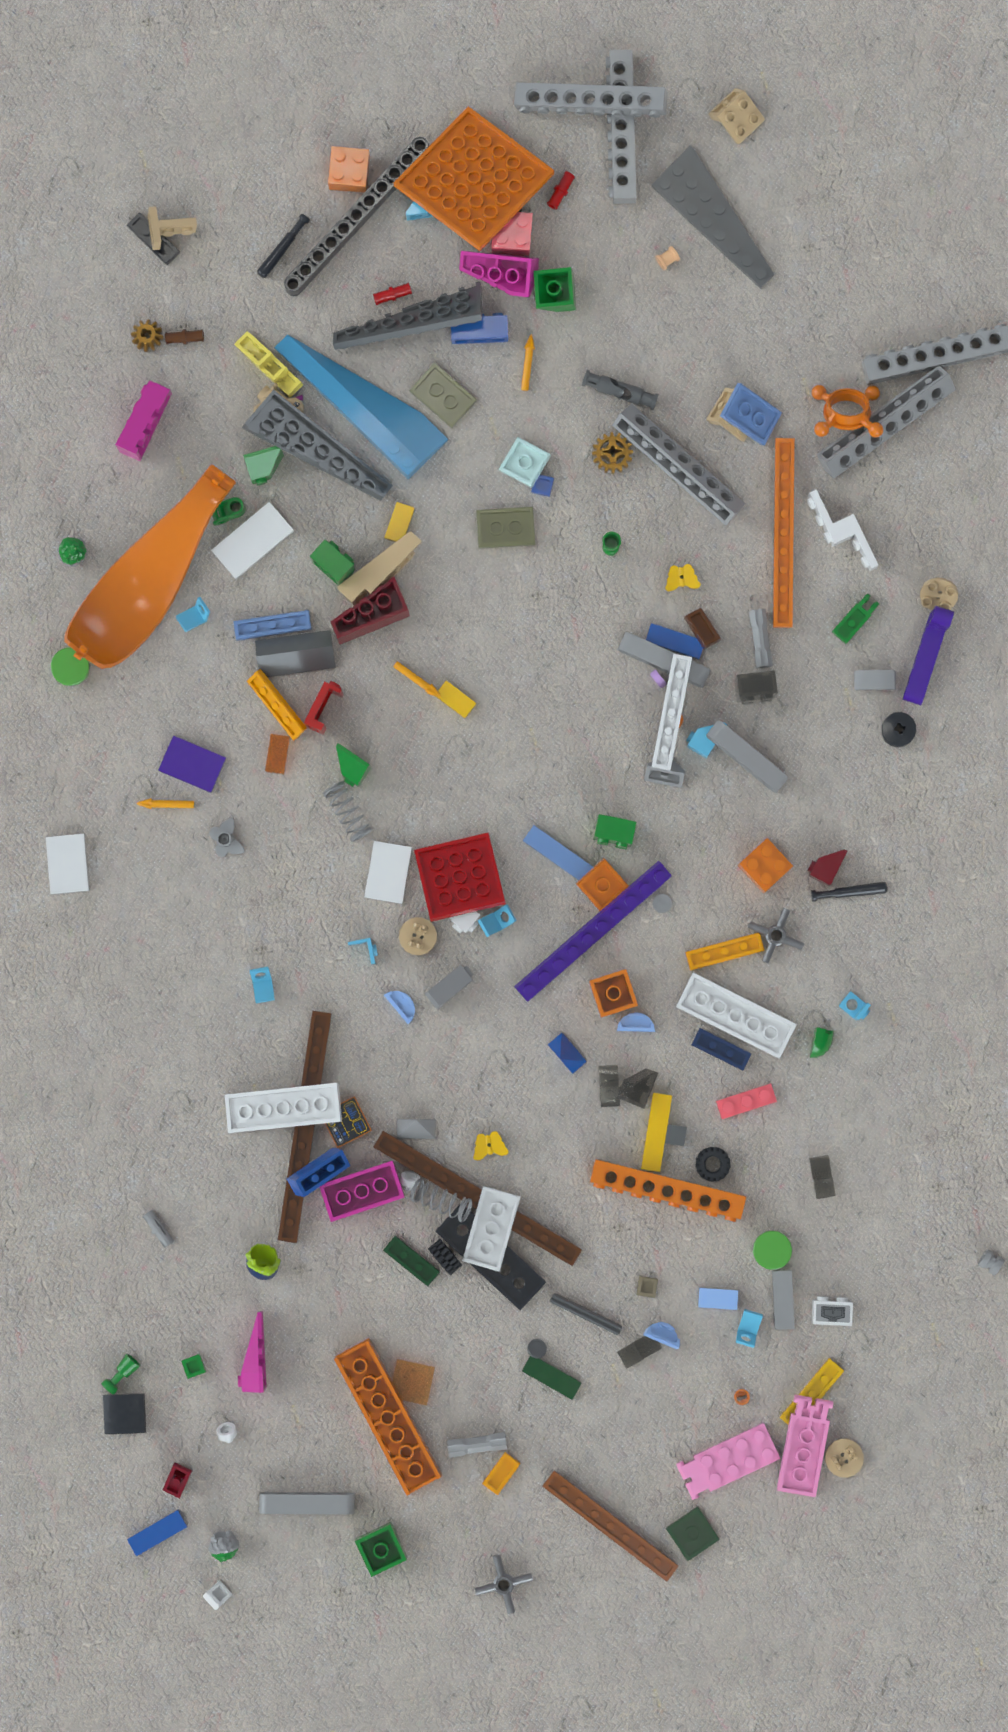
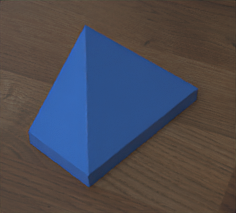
(567, 1053)

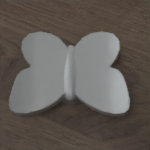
(225, 839)

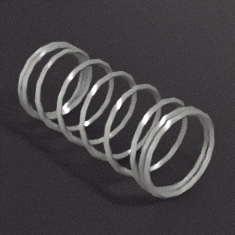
(361, 833)
(421, 1190)

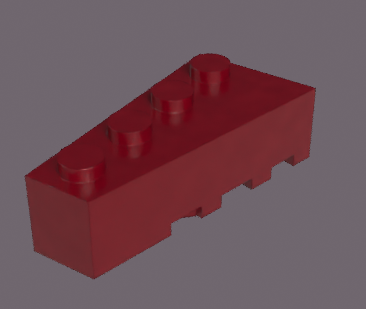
(371, 613)

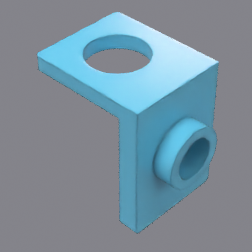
(194, 616)
(494, 923)
(372, 948)
(262, 985)
(861, 1010)
(748, 1327)

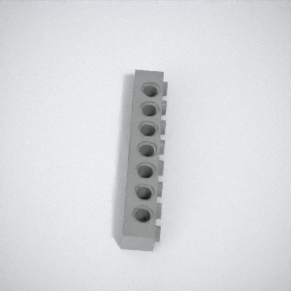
(526, 91)
(621, 194)
(874, 374)
(893, 418)
(678, 464)

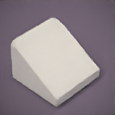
(217, 1595)

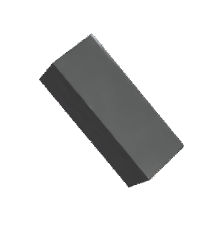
(295, 653)

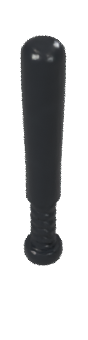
(271, 261)
(858, 890)

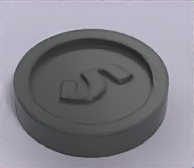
(536, 1348)

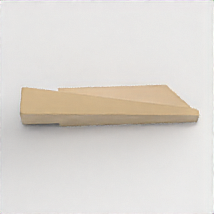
(380, 569)

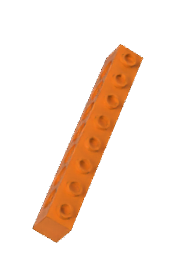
(736, 1201)

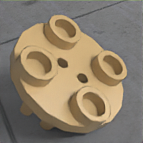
(930, 592)
(420, 927)
(836, 1462)

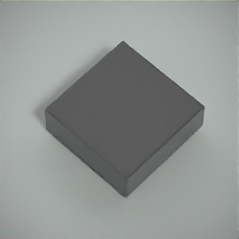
(675, 1135)

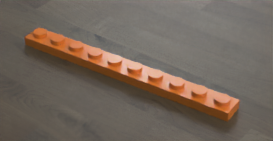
(783, 533)

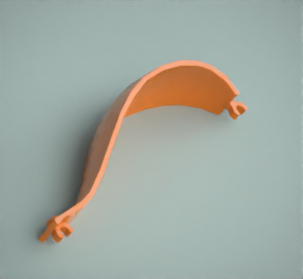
(145, 579)

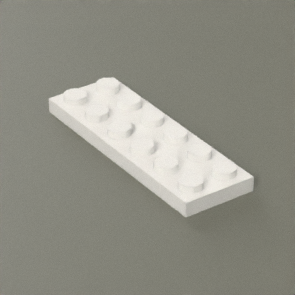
(736, 1015)
(283, 1108)

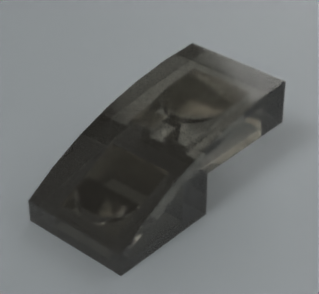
(609, 1085)
(822, 1177)
(638, 1350)

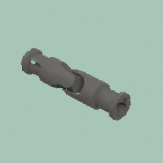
(610, 386)

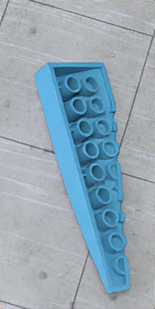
(385, 421)

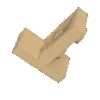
(168, 227)

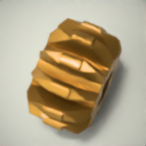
(140, 339)

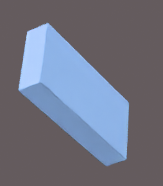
(718, 1298)

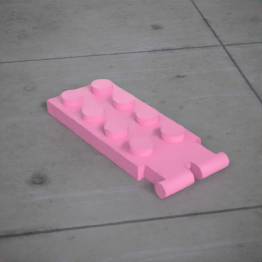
(804, 1446)
(729, 1460)

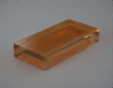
(277, 754)

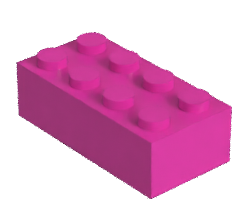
(362, 1191)

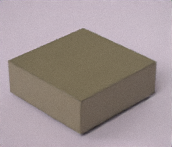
(647, 1286)

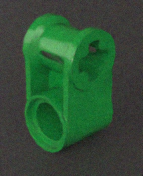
(225, 511)

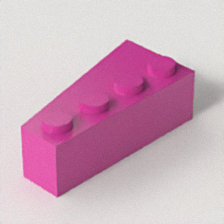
(143, 420)

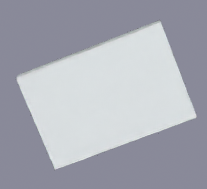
(67, 864)
(388, 872)

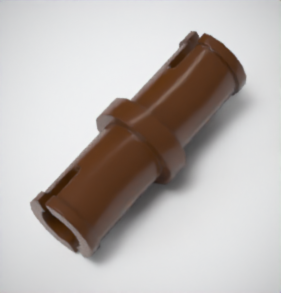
(184, 337)

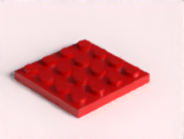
(459, 877)

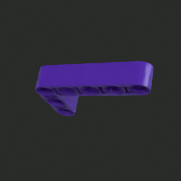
(936, 626)

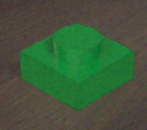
(193, 1366)

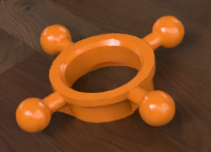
(844, 421)

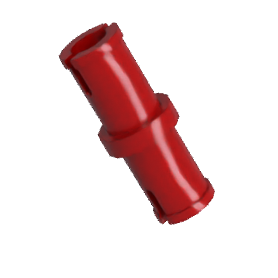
(561, 190)
(392, 293)

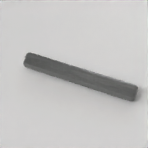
(586, 1314)

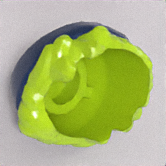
(262, 1261)

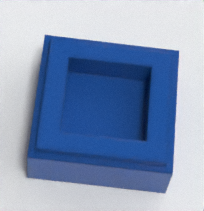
(543, 485)

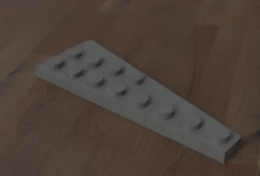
(699, 200)
(417, 318)
(297, 434)

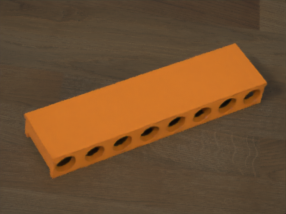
(387, 1416)

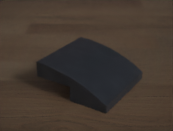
(124, 1413)

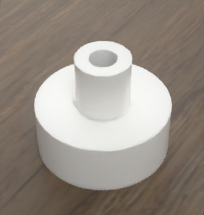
(408, 1179)
(226, 1432)

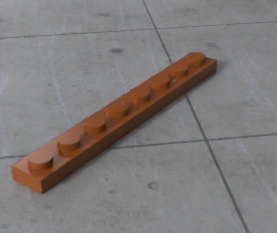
(610, 1525)

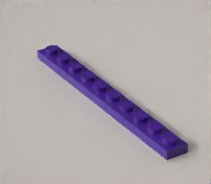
(593, 931)

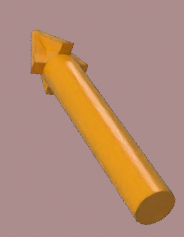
(527, 363)
(430, 689)
(149, 803)

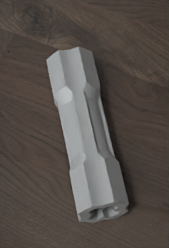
(760, 636)
(491, 1442)

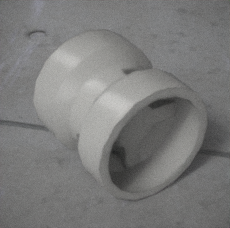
(989, 1261)

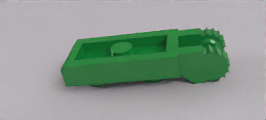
(854, 620)

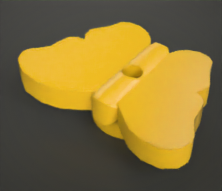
(689, 578)
(497, 1145)

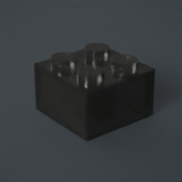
(756, 687)

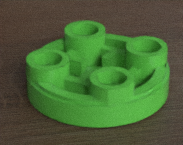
(68, 669)
(772, 1250)

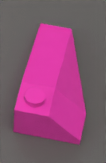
(506, 272)
(254, 1366)

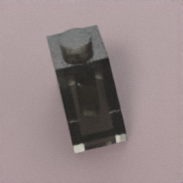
(637, 1088)

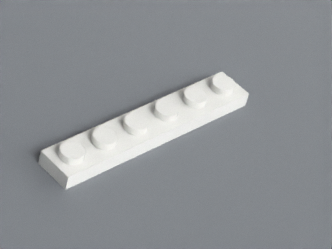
(671, 712)

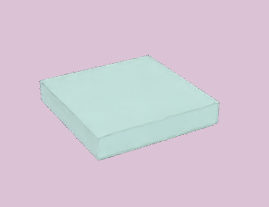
(524, 462)

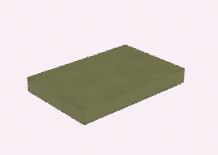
(443, 395)
(505, 527)

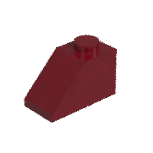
(826, 867)

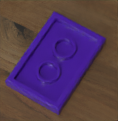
(192, 764)

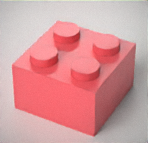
(514, 236)

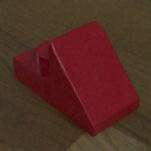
(177, 1480)

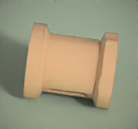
(667, 258)

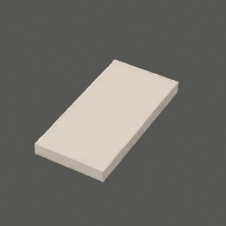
(252, 540)
(491, 1228)

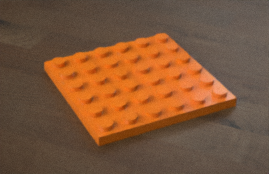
(474, 178)

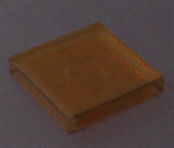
(413, 1381)

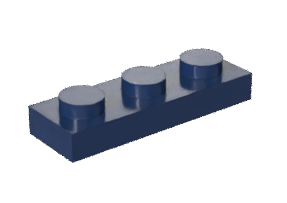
(721, 1049)

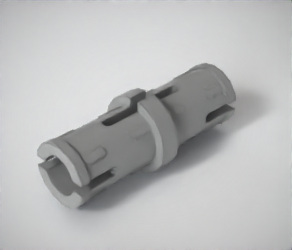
(158, 1228)

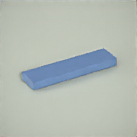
(272, 625)
(557, 853)

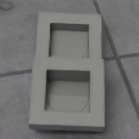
(875, 680)

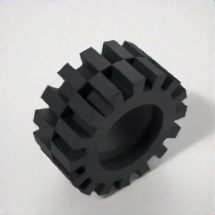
(724, 1164)
(445, 1257)

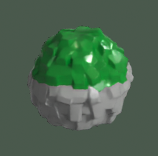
(72, 551)
(223, 1545)

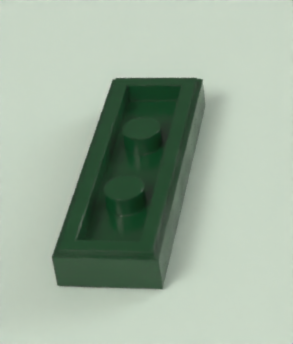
(411, 1261)
(552, 1377)

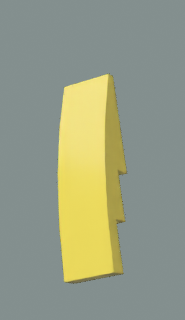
(268, 364)

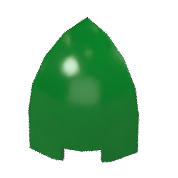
(821, 1042)

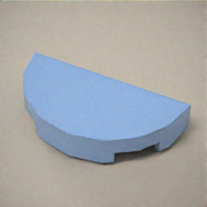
(402, 1004)
(636, 1022)
(663, 1333)

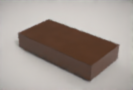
(702, 628)

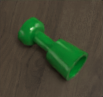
(611, 543)
(125, 1368)

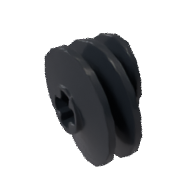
(893, 737)

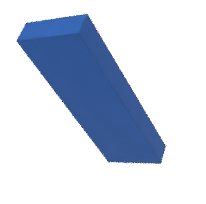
(674, 641)
(157, 1532)

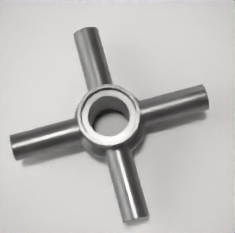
(779, 927)
(503, 1576)

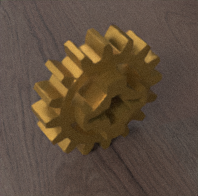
(604, 453)

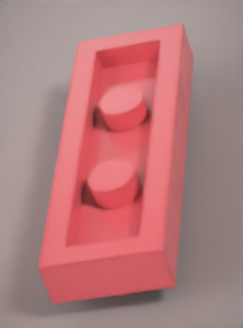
(746, 1101)

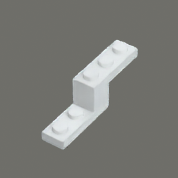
(842, 530)

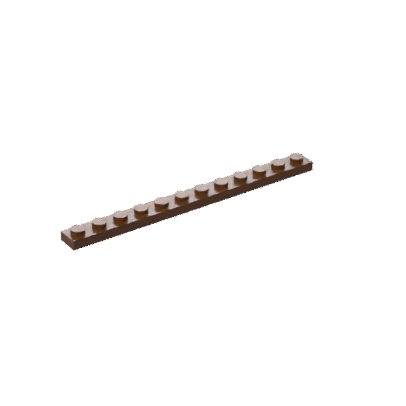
(303, 1135)
(455, 1184)

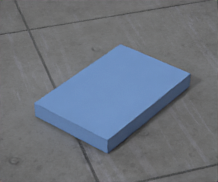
(750, 414)

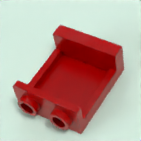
(319, 704)

